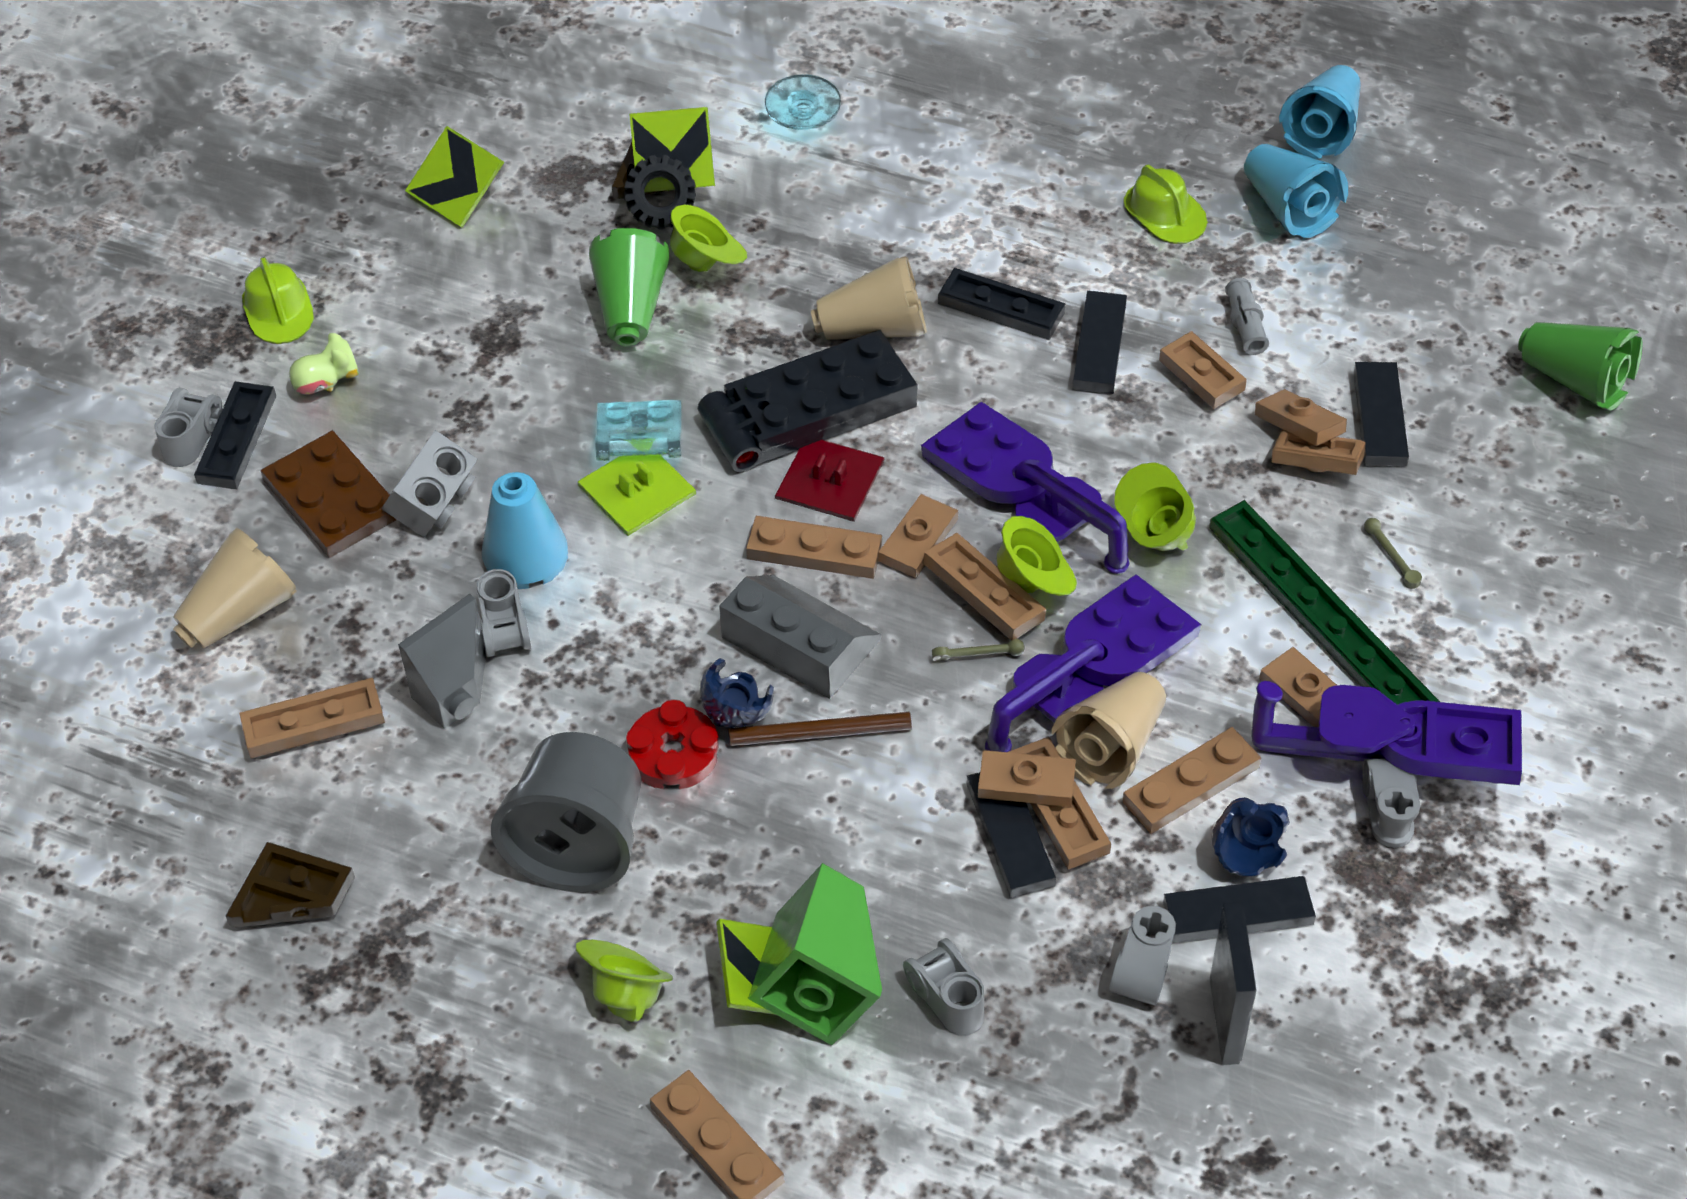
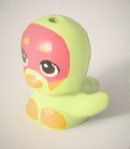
(322, 370)

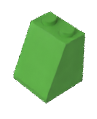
(820, 958)

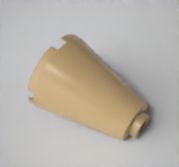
(871, 303)
(231, 592)
(1110, 729)

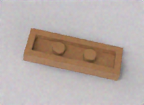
(814, 547)
(984, 586)
(311, 718)
(1191, 780)
(1071, 829)
(716, 1139)

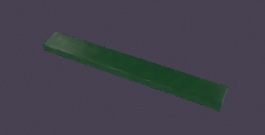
(1316, 605)

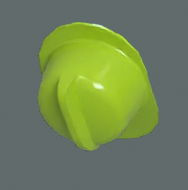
(1165, 207)
(702, 240)
(277, 303)
(1155, 507)
(1033, 558)
(622, 978)

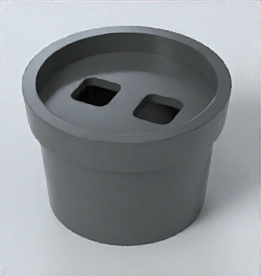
(571, 814)

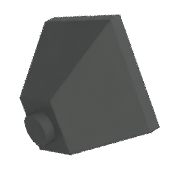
(447, 663)

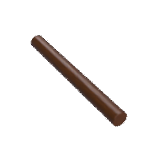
(820, 728)

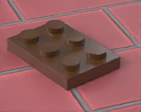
(329, 493)

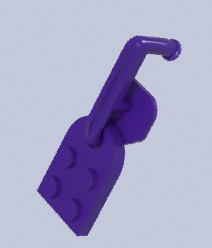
(1017, 467)
(1103, 644)
(1412, 736)

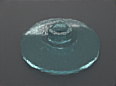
(802, 102)

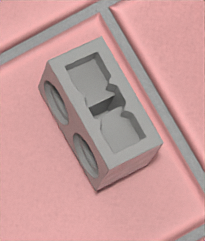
(429, 483)

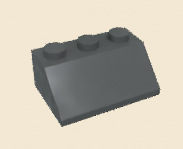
(795, 632)

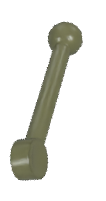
(1412, 578)
(1014, 647)

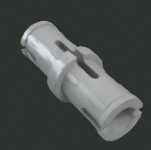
(1247, 316)

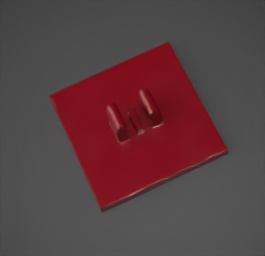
(830, 479)

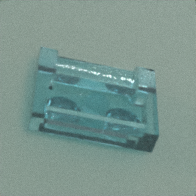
(639, 429)

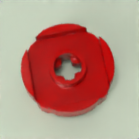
(673, 723)

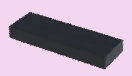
(1001, 303)
(1100, 342)
(1381, 413)
(235, 435)
(1013, 842)
(1266, 904)

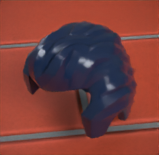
(733, 699)
(1249, 836)

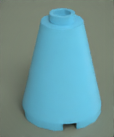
(1323, 113)
(1297, 188)
(522, 532)

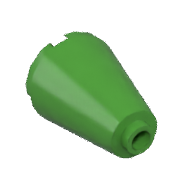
(628, 281)
(1585, 358)

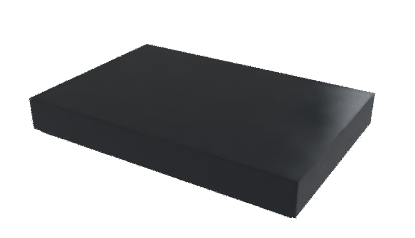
(1232, 983)

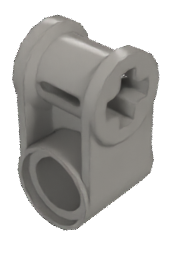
(186, 426)
(502, 618)
(1391, 802)
(1144, 959)
(946, 979)

